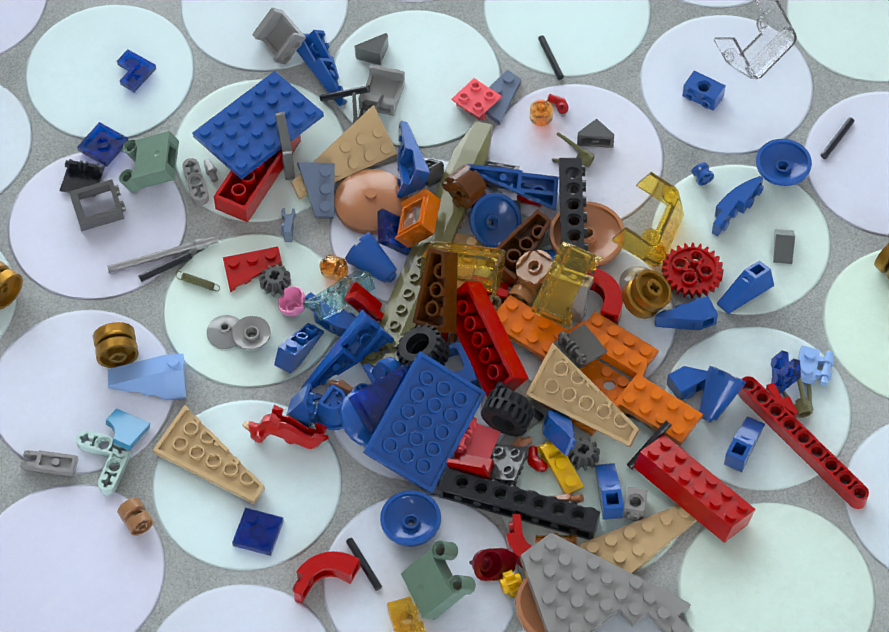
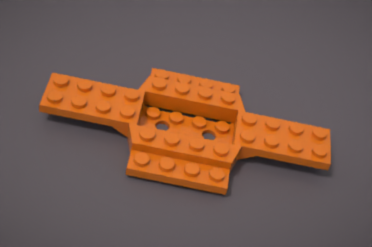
(624, 352)

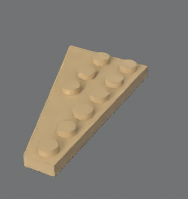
(355, 150)
(572, 393)
(204, 455)
(640, 541)

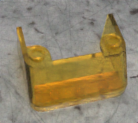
(655, 244)
(474, 263)
(564, 283)

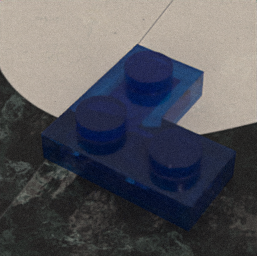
(138, 70)
(784, 371)

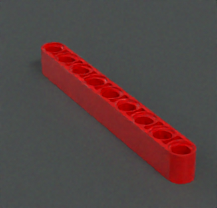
(807, 449)

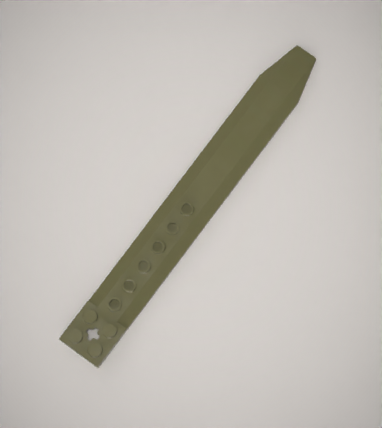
(401, 306)

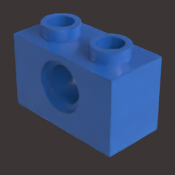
(703, 90)

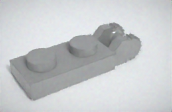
(50, 462)

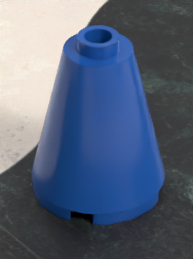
(371, 257)
(718, 393)

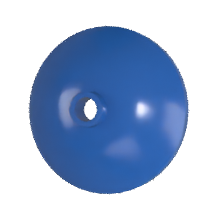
(784, 155)
(503, 215)
(352, 422)
(410, 508)

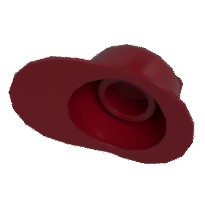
(492, 562)

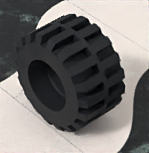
(422, 339)
(508, 412)

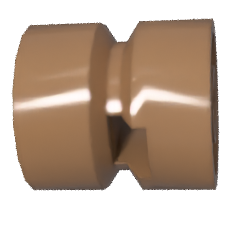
(524, 292)
(135, 516)

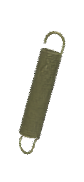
(197, 281)

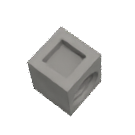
(635, 496)

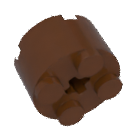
(465, 186)

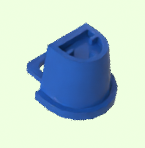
(329, 407)

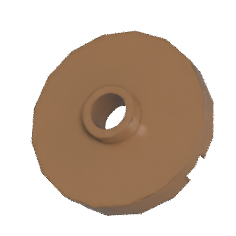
(528, 262)

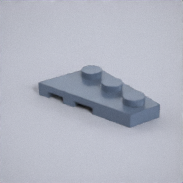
(507, 87)
(319, 183)

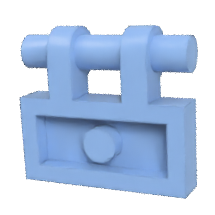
(809, 361)

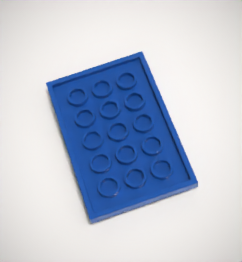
(247, 129)
(424, 422)

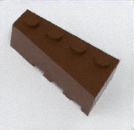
(523, 239)
(438, 291)

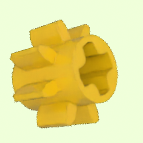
(510, 583)

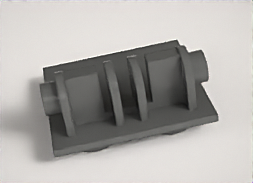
(580, 346)
(508, 463)

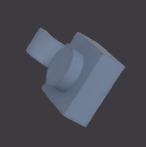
(288, 226)

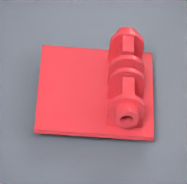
(476, 99)
(478, 440)

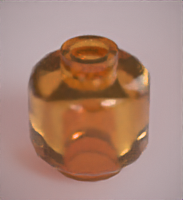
(541, 112)
(333, 267)

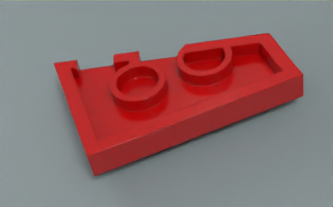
(248, 265)

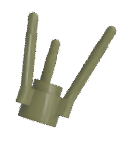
(587, 157)
(803, 405)

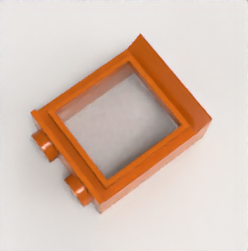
(418, 218)

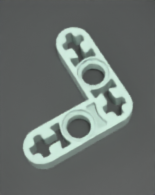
(113, 455)

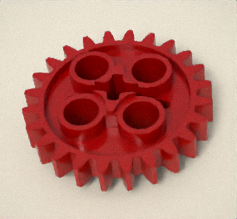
(706, 264)

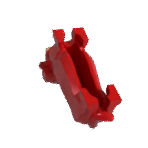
(287, 429)

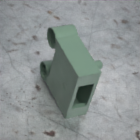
(154, 161)
(432, 582)

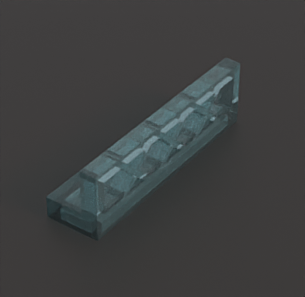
(332, 298)

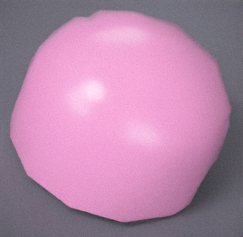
(292, 301)

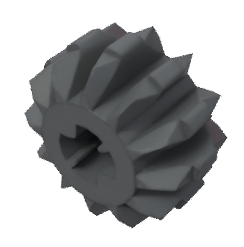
(274, 280)
(590, 455)

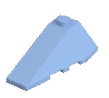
(156, 376)

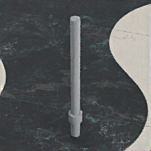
(197, 244)

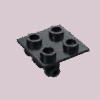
(80, 175)

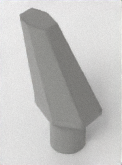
(211, 170)

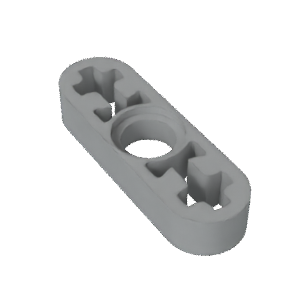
(196, 175)

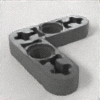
(287, 155)

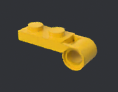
(560, 467)

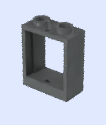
(101, 218)

